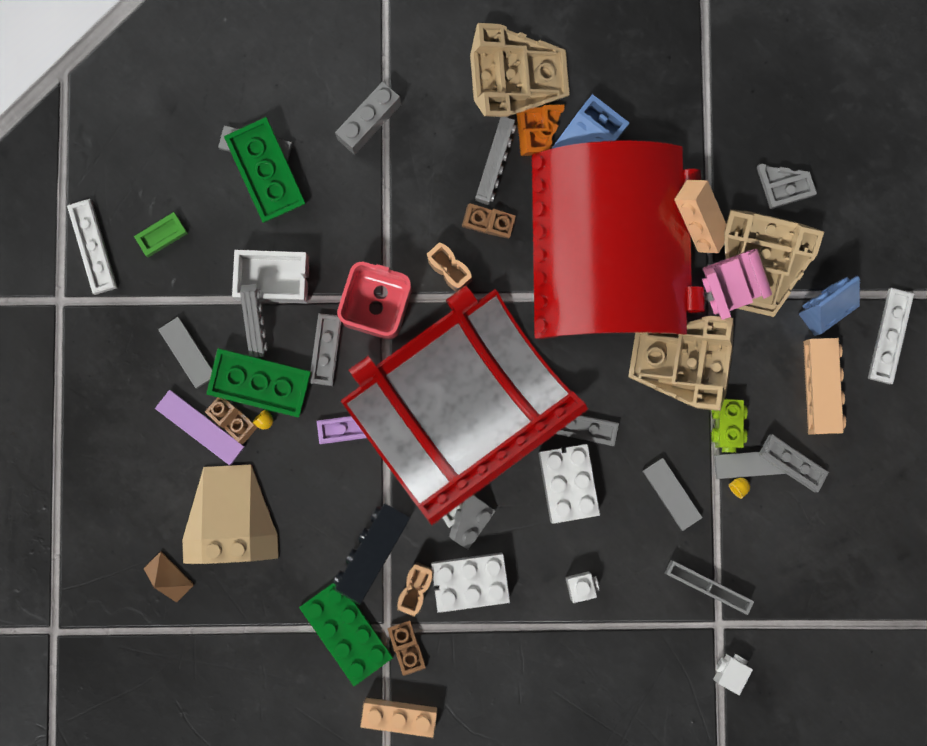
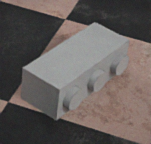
(368, 118)

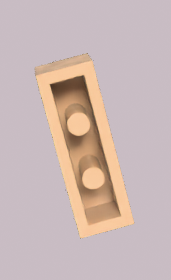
(702, 215)
(399, 717)

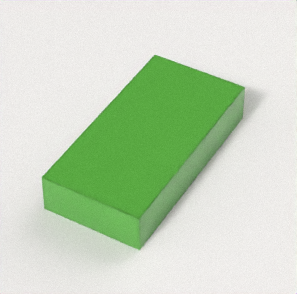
(160, 234)

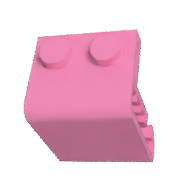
(736, 282)

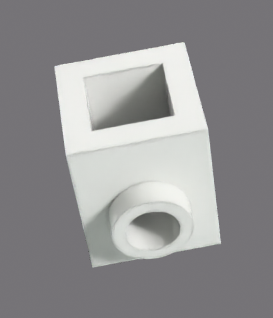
(582, 586)
(732, 673)

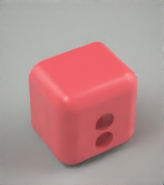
(359, 294)

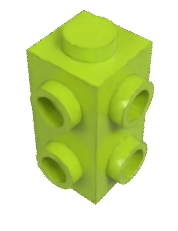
(729, 426)

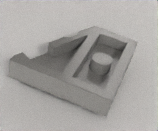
(784, 185)
(470, 521)

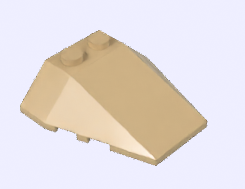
(515, 71)
(784, 250)
(688, 365)
(229, 519)

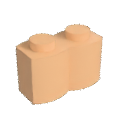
(443, 262)
(413, 594)

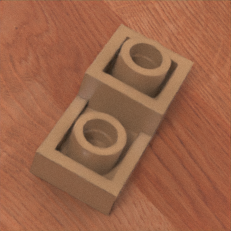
(488, 221)
(231, 419)
(406, 648)

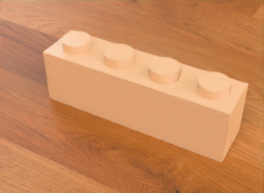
(823, 386)

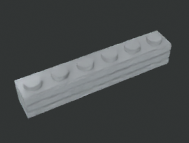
(494, 162)
(709, 587)

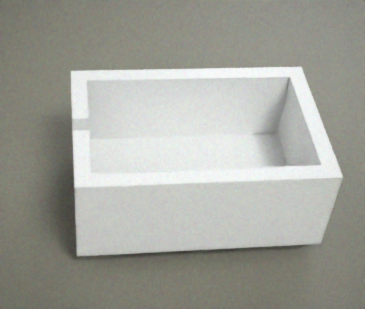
(277, 275)
(569, 484)
(470, 582)

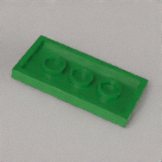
(264, 170)
(258, 382)
(346, 634)

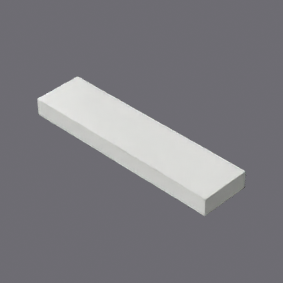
(92, 246)
(890, 336)

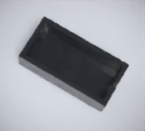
(372, 553)

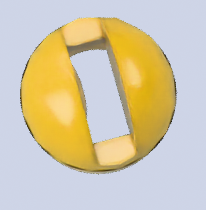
(263, 420)
(740, 487)

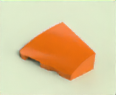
(537, 128)

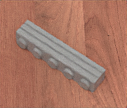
(253, 320)

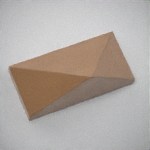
(167, 577)

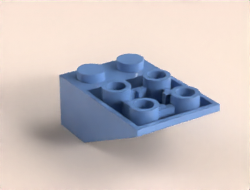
(593, 124)
(831, 306)

